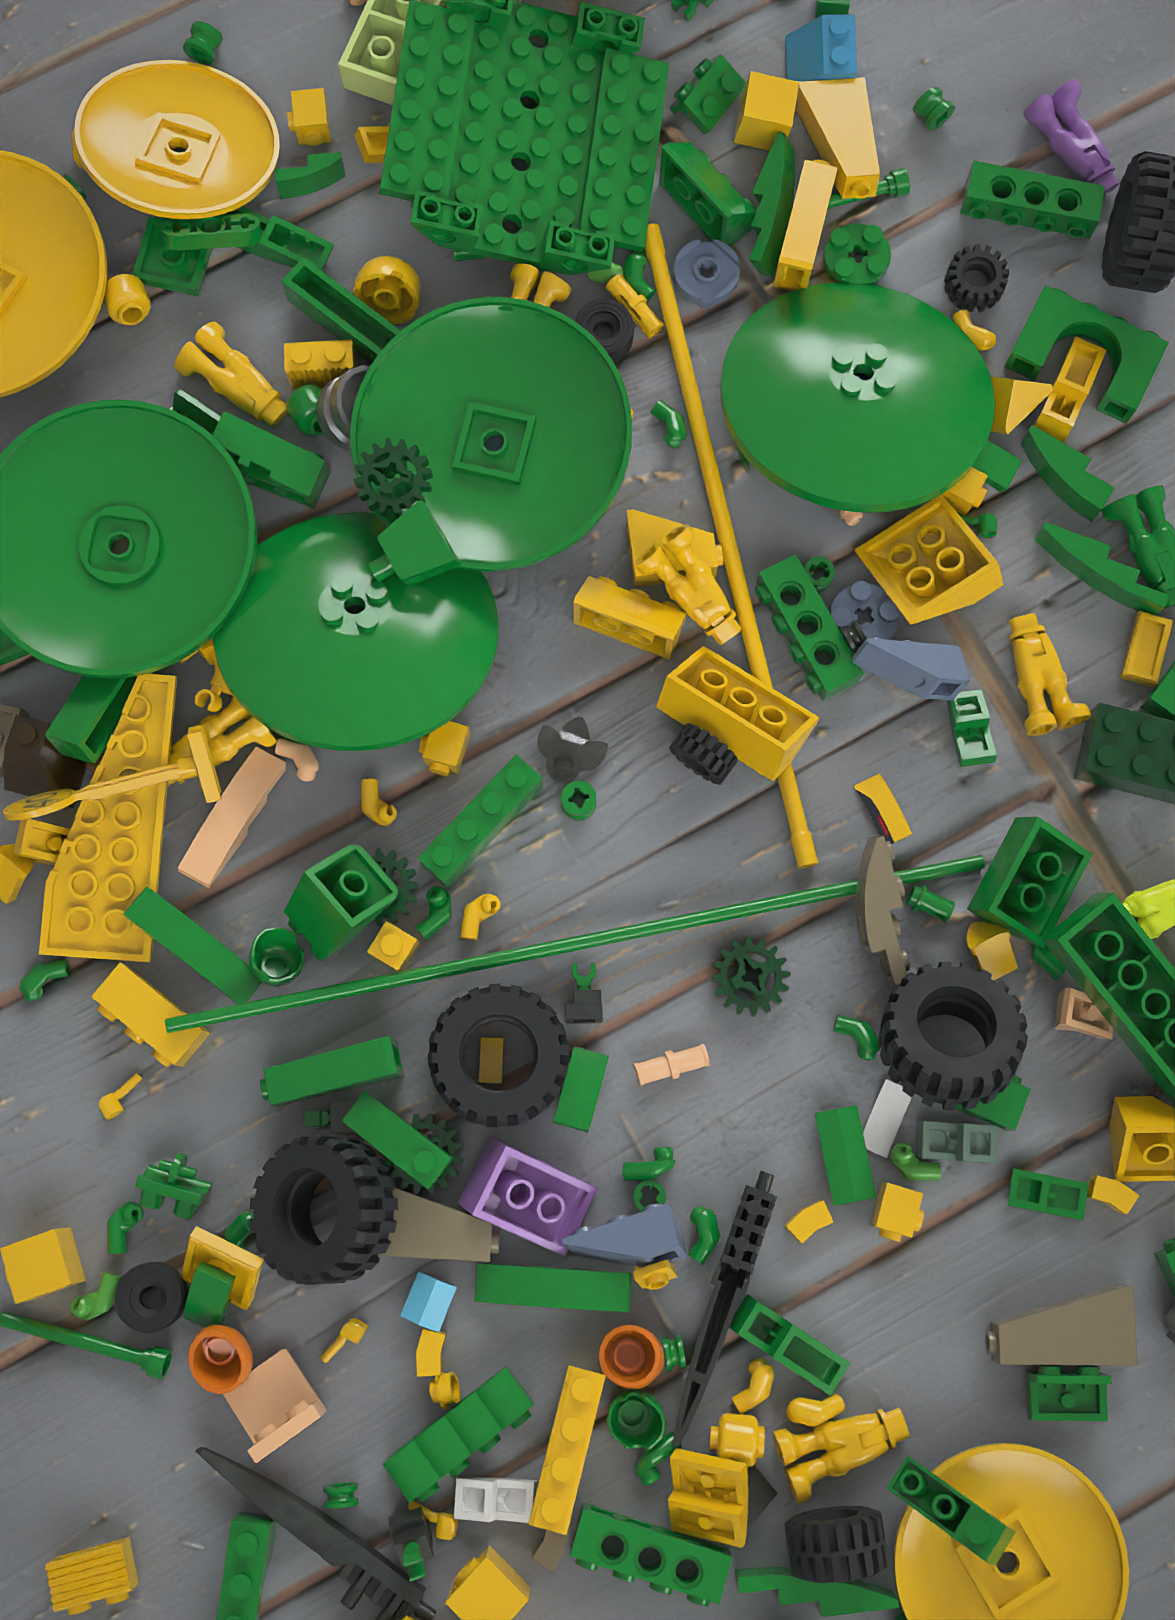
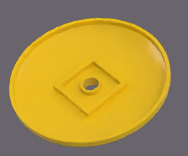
(155, 106)
(1064, 1544)

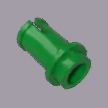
(930, 903)

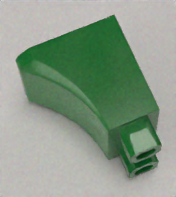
(338, 899)

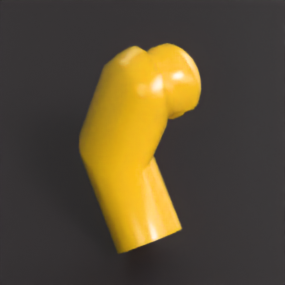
(373, 806)
(814, 1412)

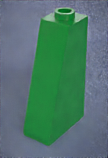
(332, 1072)

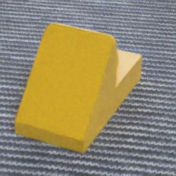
(40, 841)

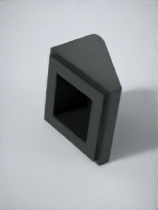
(759, 1493)

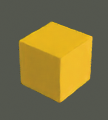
(765, 109)
(42, 1264)
(488, 1589)

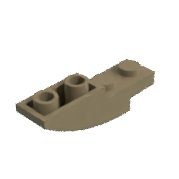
(876, 895)

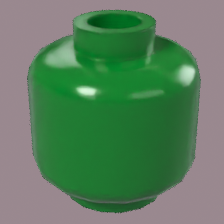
(302, 409)

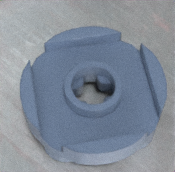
(702, 290)
(869, 598)

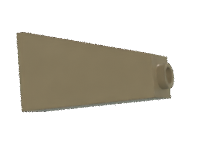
(439, 1231)
(1073, 1331)

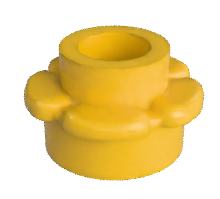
(445, 1389)

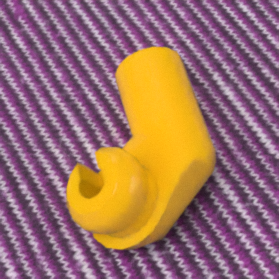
(979, 336)
(476, 912)
(759, 1386)

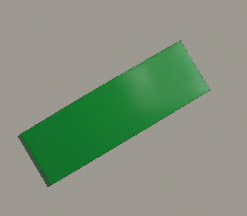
(1065, 473)
(789, 1344)

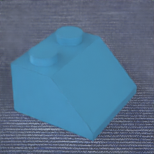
(822, 49)

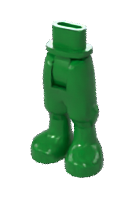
(1154, 550)

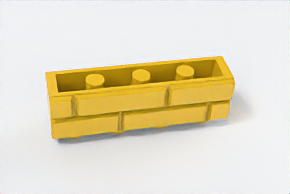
(566, 1450)

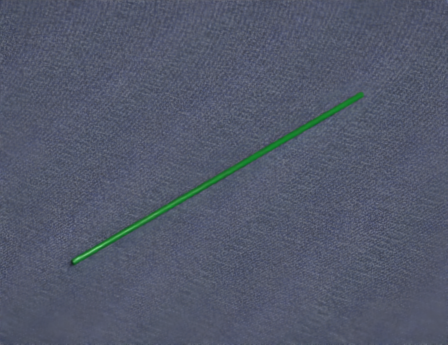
(556, 947)

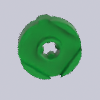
(860, 238)

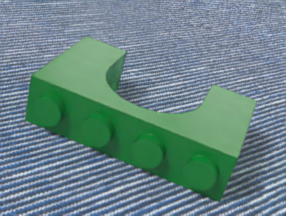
(1130, 349)

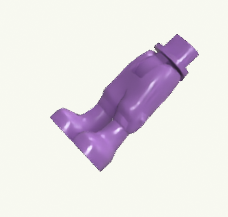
(1080, 145)

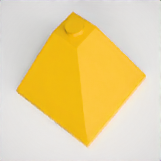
(931, 563)

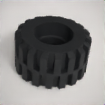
(836, 1544)

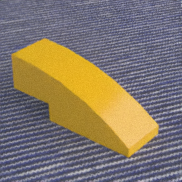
(1070, 389)

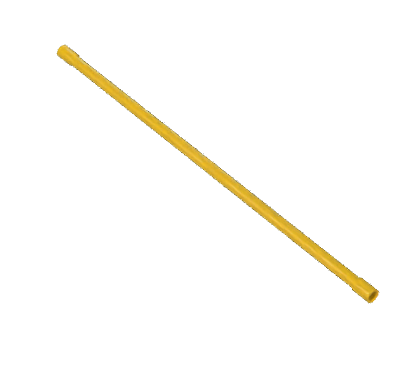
(655, 253)

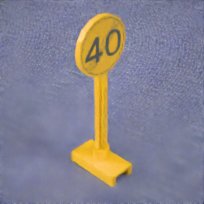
(197, 765)

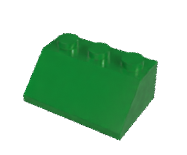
(705, 193)
(1030, 880)

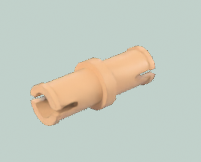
(671, 1064)

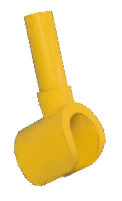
(110, 1104)
(352, 1330)
(445, 1523)

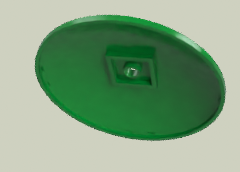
(510, 375)
(347, 676)

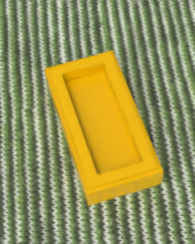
(1146, 649)

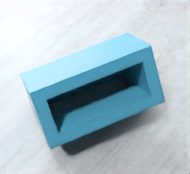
(428, 1301)

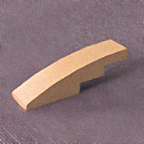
(231, 817)

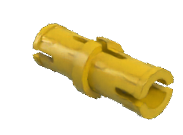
(636, 306)

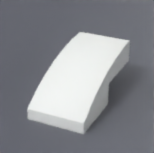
(494, 1499)

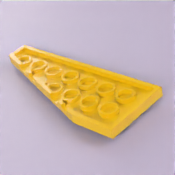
(114, 839)

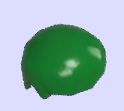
(276, 957)
(636, 1419)

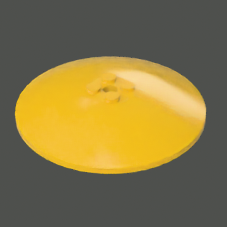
(48, 271)

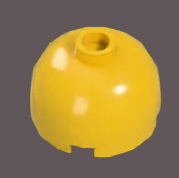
(389, 288)

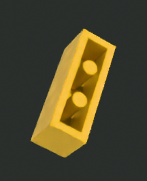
(144, 1011)

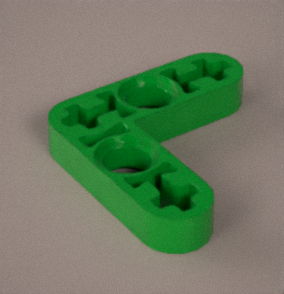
(230, 231)

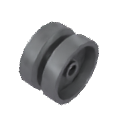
(336, 406)

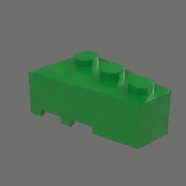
(273, 462)

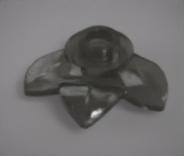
(570, 745)

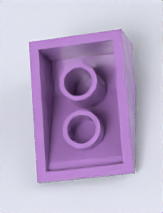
(526, 1195)

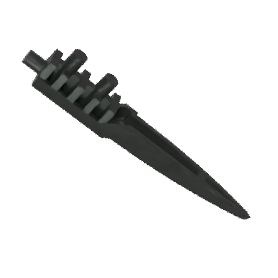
(729, 1281)
(361, 1564)

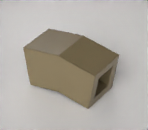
(551, 1549)

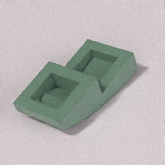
(957, 1142)

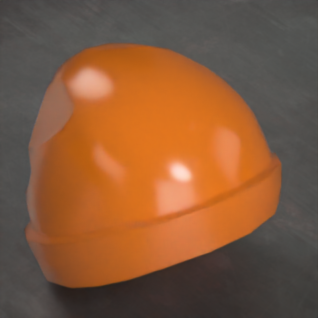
(631, 1356)
(220, 1358)

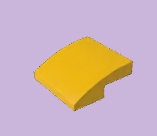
(709, 1497)

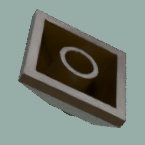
(34, 763)

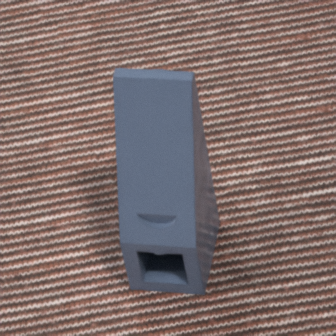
(918, 667)
(632, 1239)

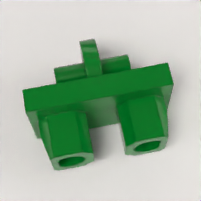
(174, 1181)

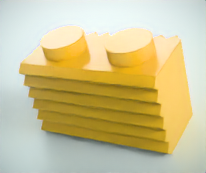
(318, 361)
(92, 1575)

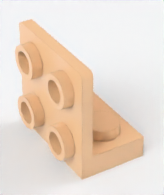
(274, 1404)

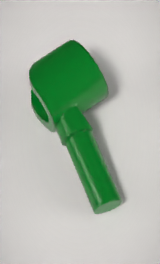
(986, 524)

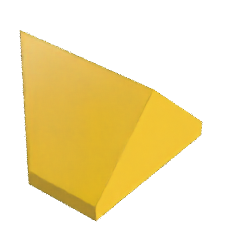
(1015, 401)

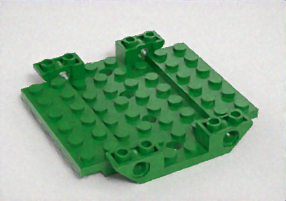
(584, 143)

